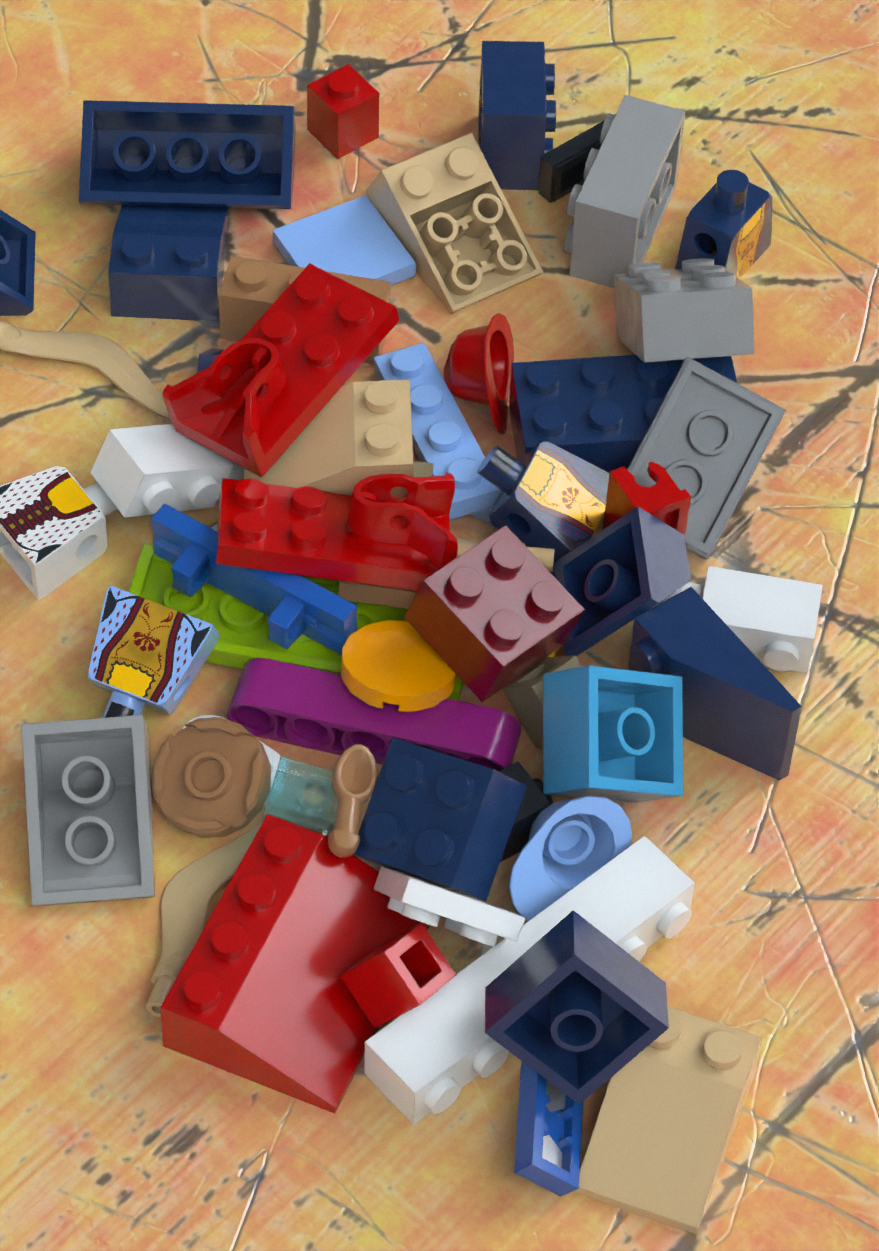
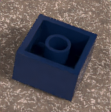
(515, 111)
(439, 818)
(576, 1007)

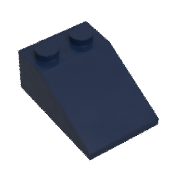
(168, 262)
(726, 691)

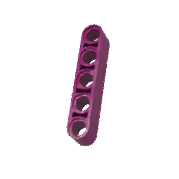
(322, 714)

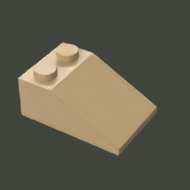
(353, 437)
(671, 1121)

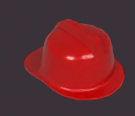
(481, 367)

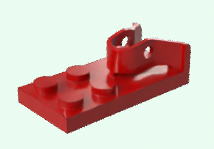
(281, 370)
(339, 535)

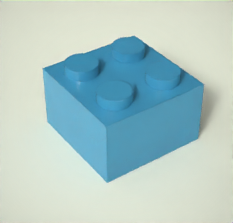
(612, 734)

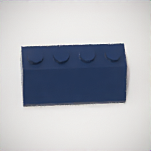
(187, 154)

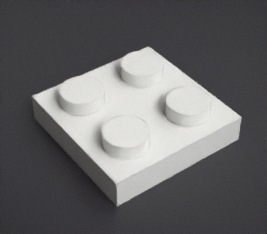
(463, 913)

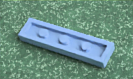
(439, 428)

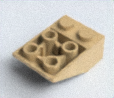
(455, 223)

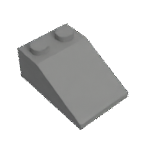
(89, 810)

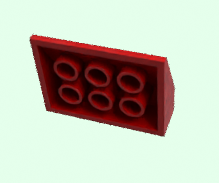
(268, 966)

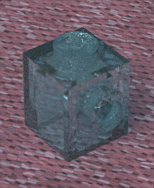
(303, 796)

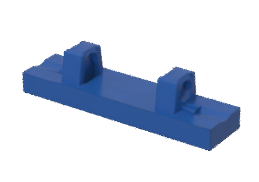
(289, 600)

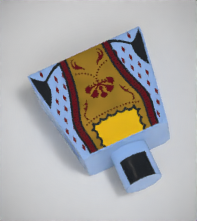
(147, 654)

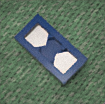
(547, 1134)

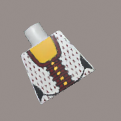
(52, 527)

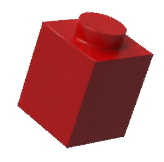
(343, 111)
(398, 975)

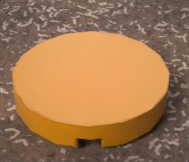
(395, 666)

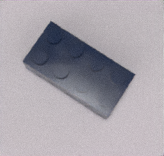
(593, 404)

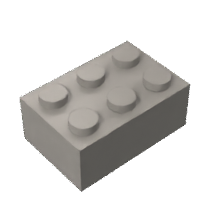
(624, 190)
(683, 311)

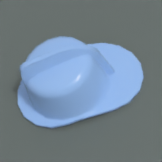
(565, 848)

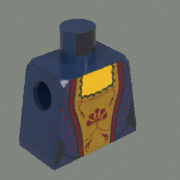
(731, 220)
(546, 496)

